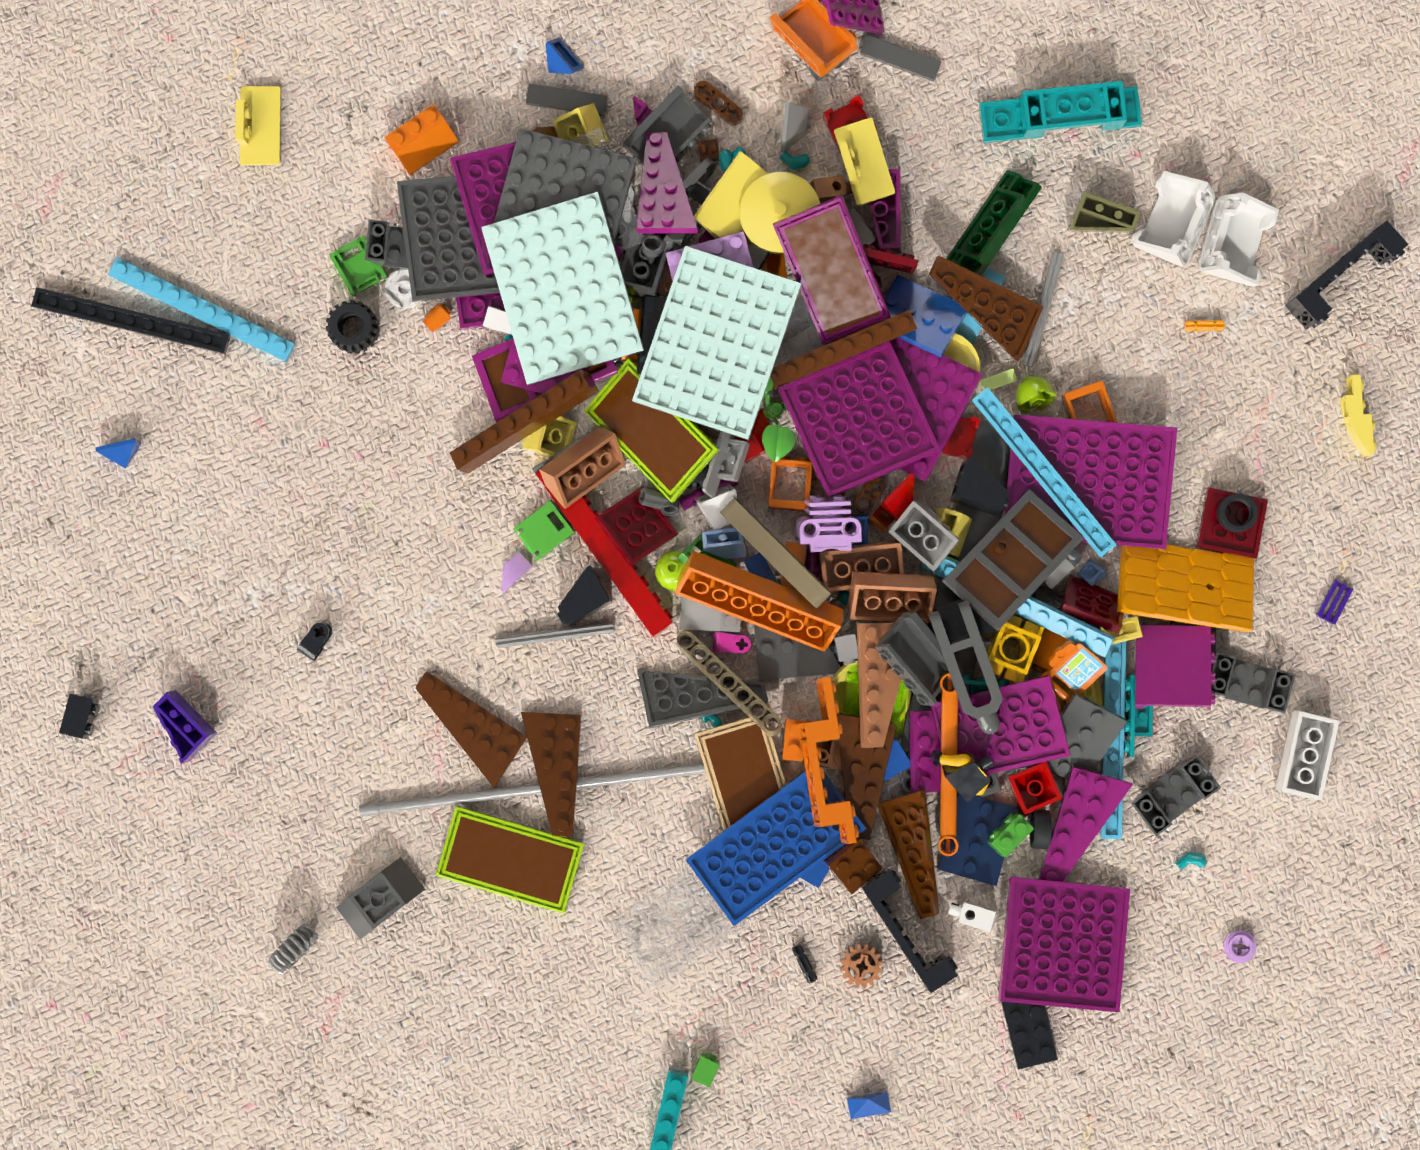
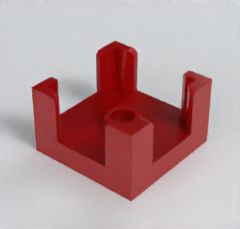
(844, 116)
(962, 438)

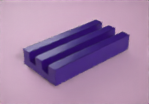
(1342, 587)

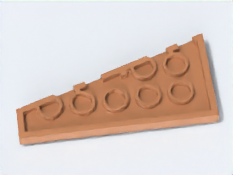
(876, 685)

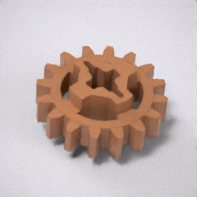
(848, 962)

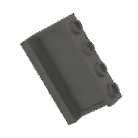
(675, 116)
(915, 657)

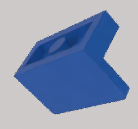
(759, 566)

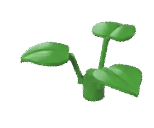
(776, 439)

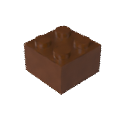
(853, 865)

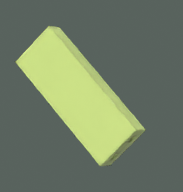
(999, 380)

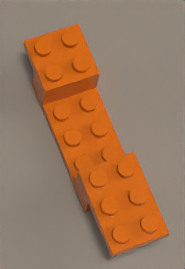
(827, 729)

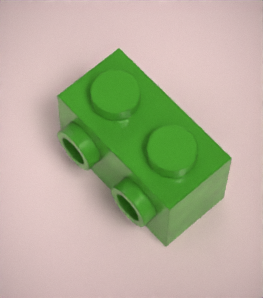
(1009, 834)

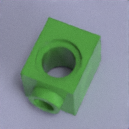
(705, 1069)

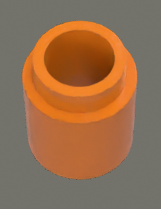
(437, 317)

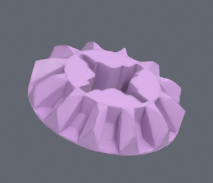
(1245, 954)

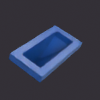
(560, 58)
(120, 452)
(897, 761)
(869, 1105)

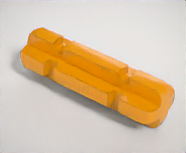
(1204, 325)

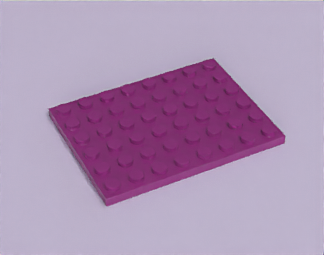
(1113, 469)

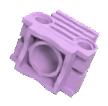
(828, 524)

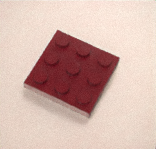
(888, 259)
(635, 528)
(1216, 538)
(1092, 604)

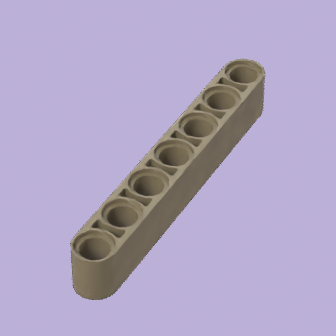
(775, 552)
(725, 674)

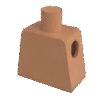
(831, 187)

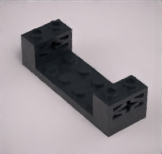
(1382, 244)
(934, 973)

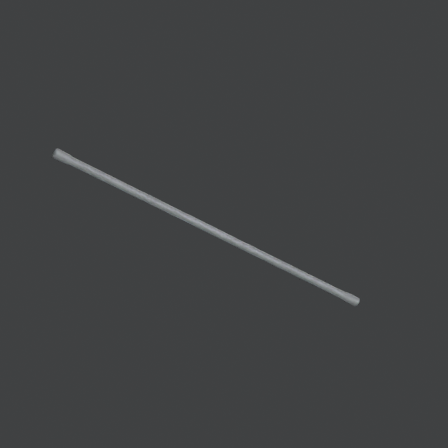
(378, 808)

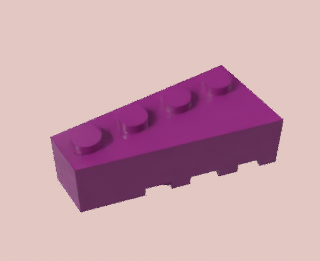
(887, 216)

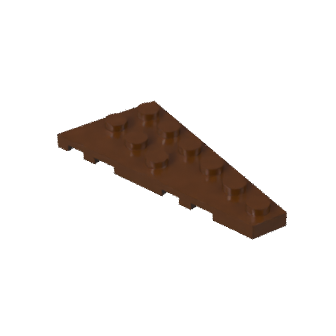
(997, 310)
(555, 754)
(862, 770)
(910, 836)

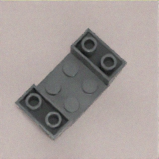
(385, 245)
(1251, 683)
(1174, 794)
(380, 898)

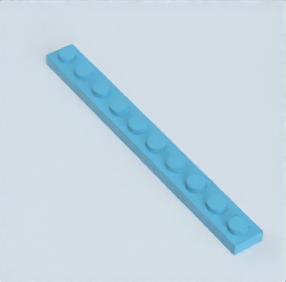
(201, 309)
(1044, 472)
(1049, 618)
(1114, 758)

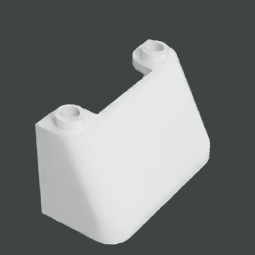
(1176, 218)
(1235, 238)

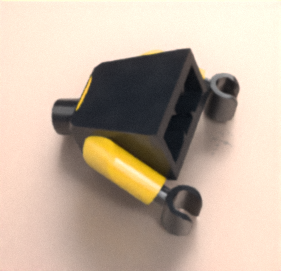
(965, 772)

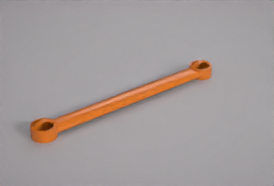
(949, 746)

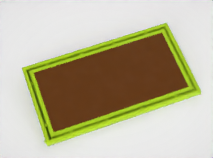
(660, 444)
(510, 859)

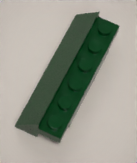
(994, 222)

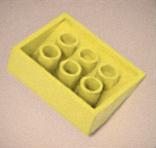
(721, 208)

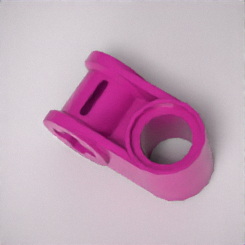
(728, 643)

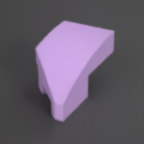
(513, 570)

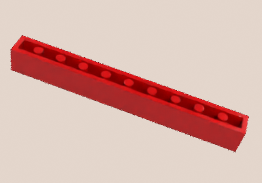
(623, 576)

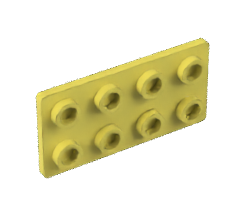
(259, 125)
(864, 161)

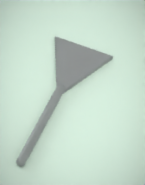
(537, 467)

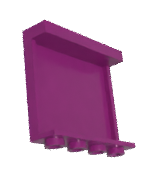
(1174, 666)

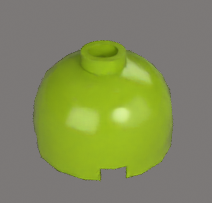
(1034, 393)
(668, 569)

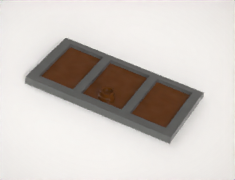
(1013, 560)

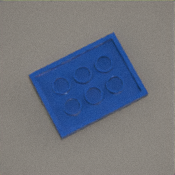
(933, 314)

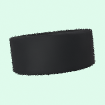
(1248, 501)
(1041, 835)

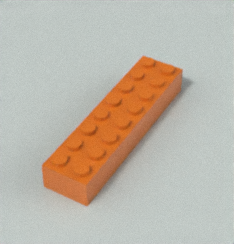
(758, 601)

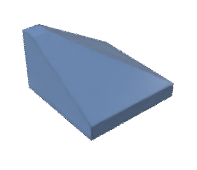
(1092, 573)

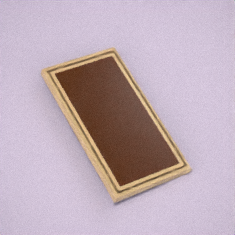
(739, 767)

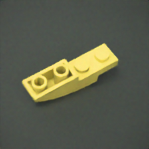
(1358, 424)

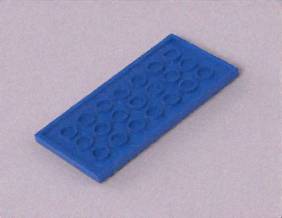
(767, 849)

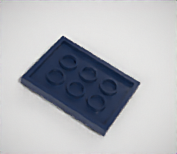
(974, 856)

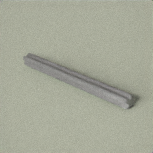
(1045, 301)
(553, 635)

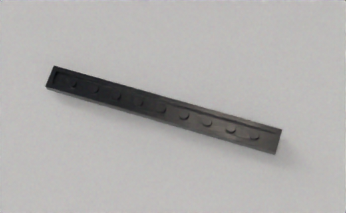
(130, 320)

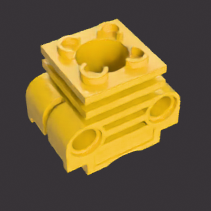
(1028, 639)

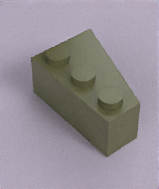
(1102, 215)

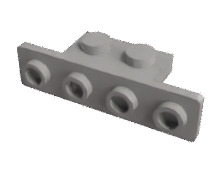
(726, 463)

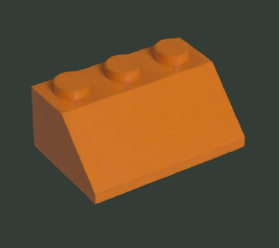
(421, 139)

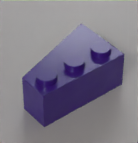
(183, 724)

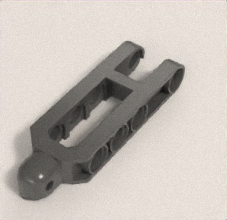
(654, 244)
(986, 714)

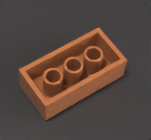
(877, 557)
(889, 595)

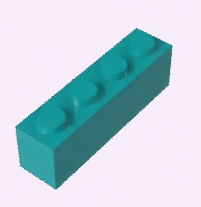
(669, 1110)

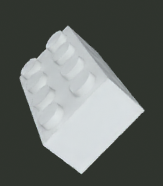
(1307, 755)

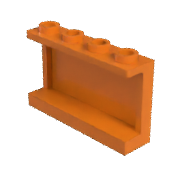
(812, 37)

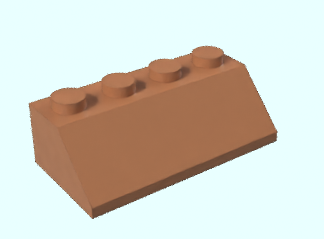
(583, 466)

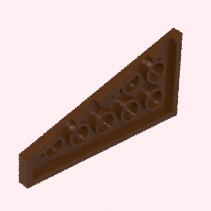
(480, 733)

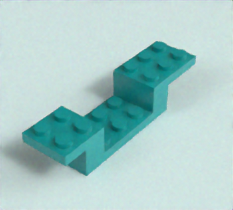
(1060, 108)

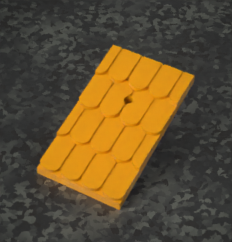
(1187, 586)

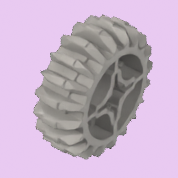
(293, 948)

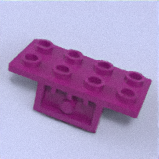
(855, 14)

